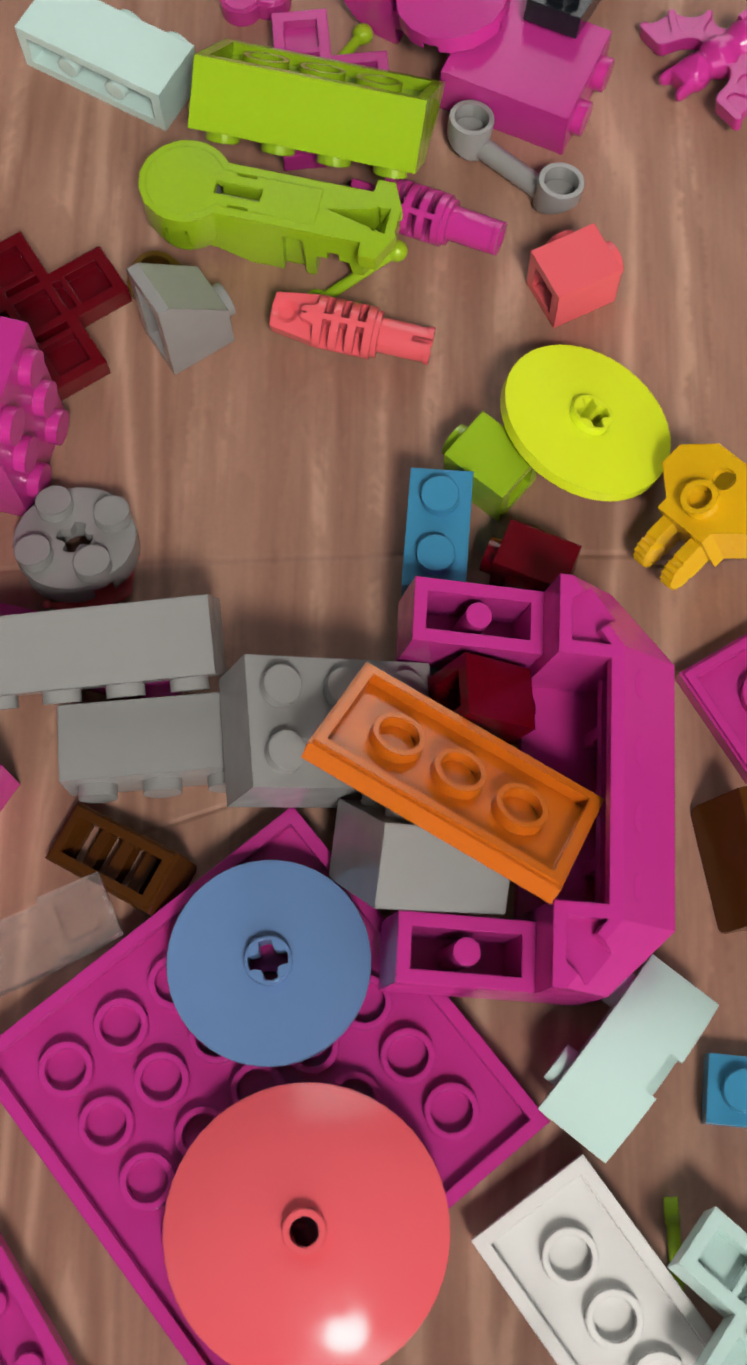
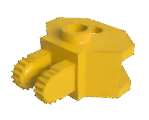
(701, 508)

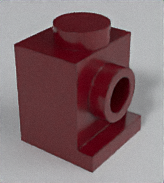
(528, 558)

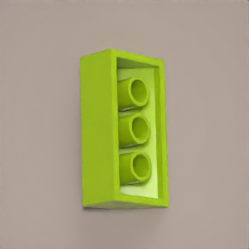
(314, 107)

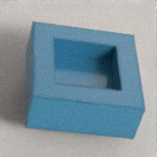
(724, 1090)

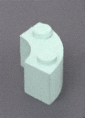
(613, 1076)

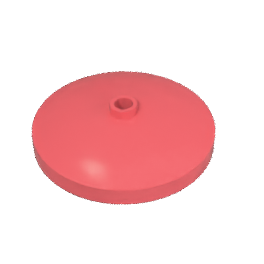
(377, 1216)

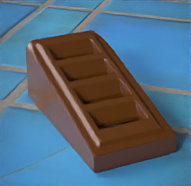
(158, 877)

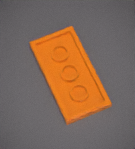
(455, 781)

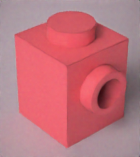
(574, 274)

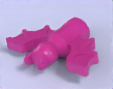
(719, 55)

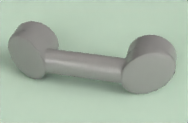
(470, 133)

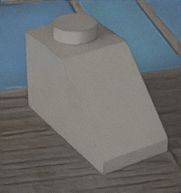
(182, 312)

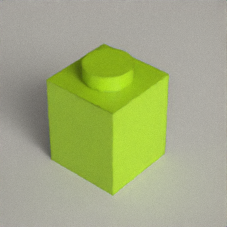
(496, 465)

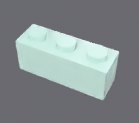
(110, 56)

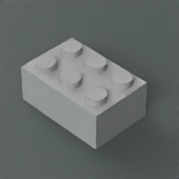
(270, 715)

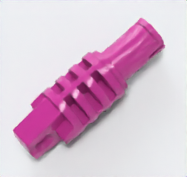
(438, 218)

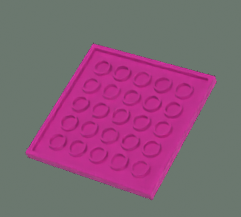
(122, 1087)

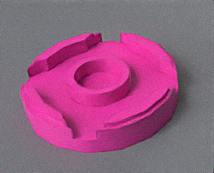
(451, 23)

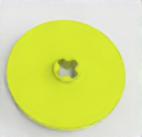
(585, 422)

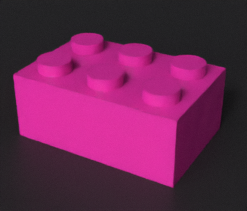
(29, 418)

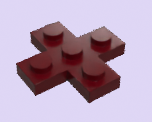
(61, 307)

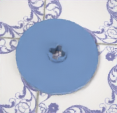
(314, 993)

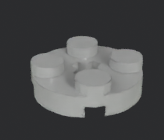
(72, 513)

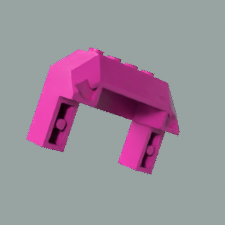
(601, 722)

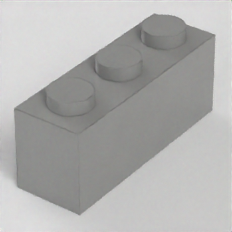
(141, 746)

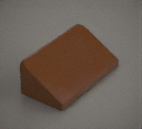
(722, 844)

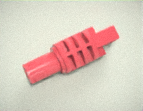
(348, 327)

